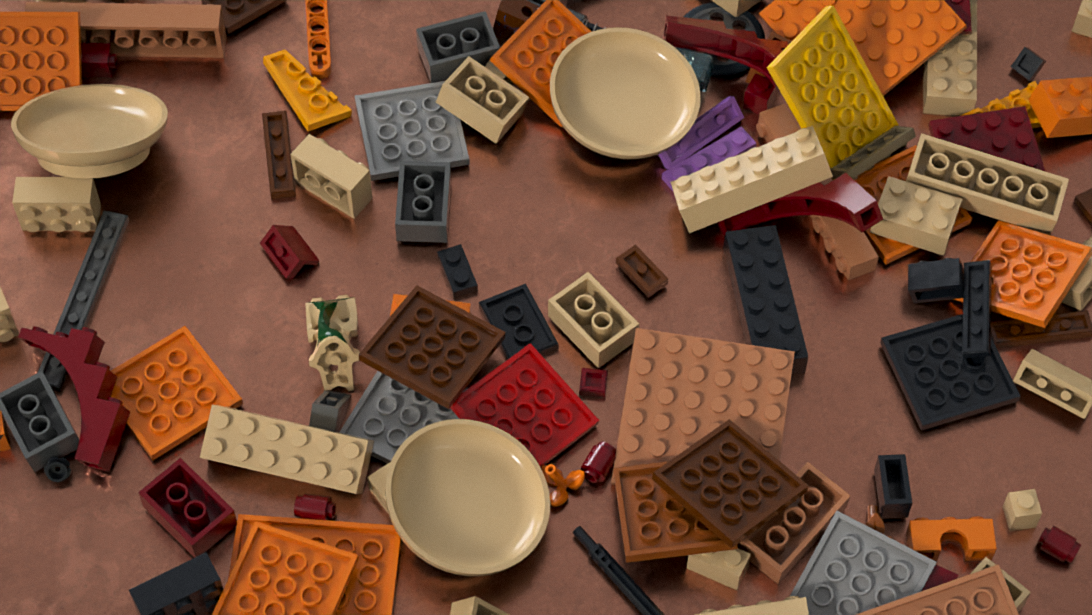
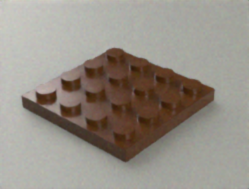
(432, 346)
(730, 483)

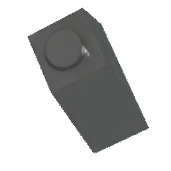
(330, 410)

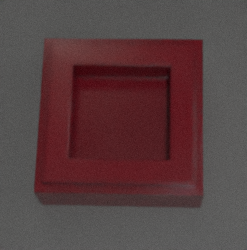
(593, 382)

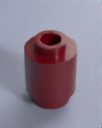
(599, 462)
(314, 507)
(1059, 544)

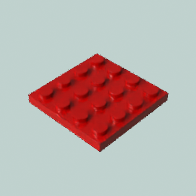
(529, 404)

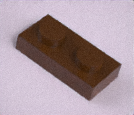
(642, 271)

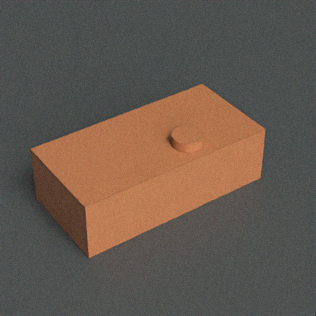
(792, 532)

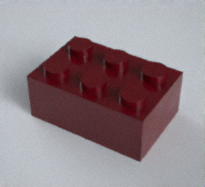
(188, 508)

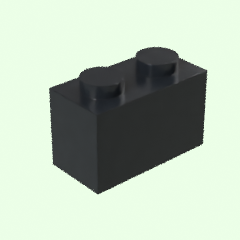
(936, 280)
(893, 486)

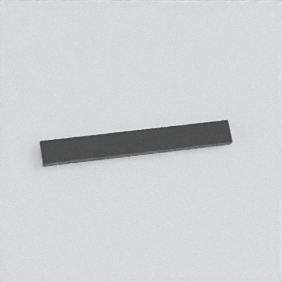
(86, 287)

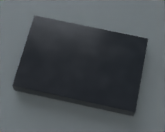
(521, 319)

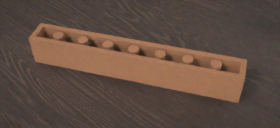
(848, 245)

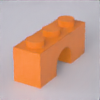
(973, 535)

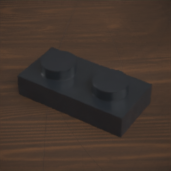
(457, 271)

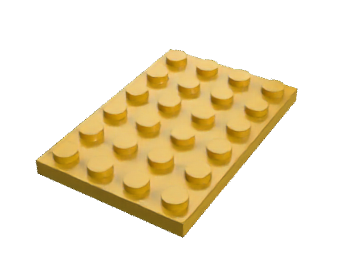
(831, 88)

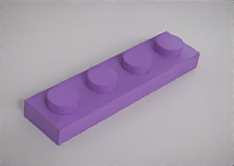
(703, 131)
(728, 146)

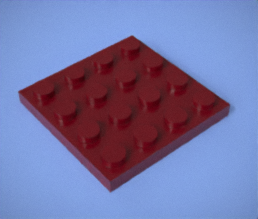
(997, 133)

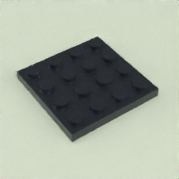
(940, 380)

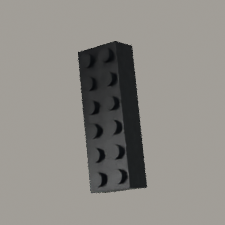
(764, 292)

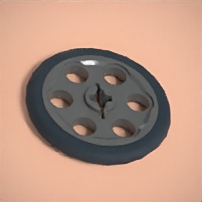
(748, 20)

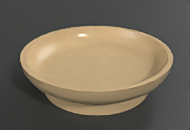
(624, 93)
(90, 129)
(467, 497)

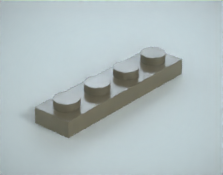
(873, 152)

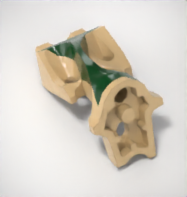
(333, 326)

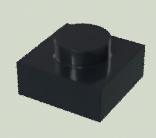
(1028, 63)

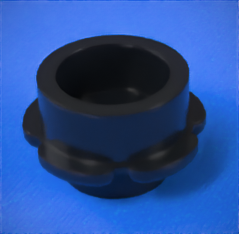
(57, 475)

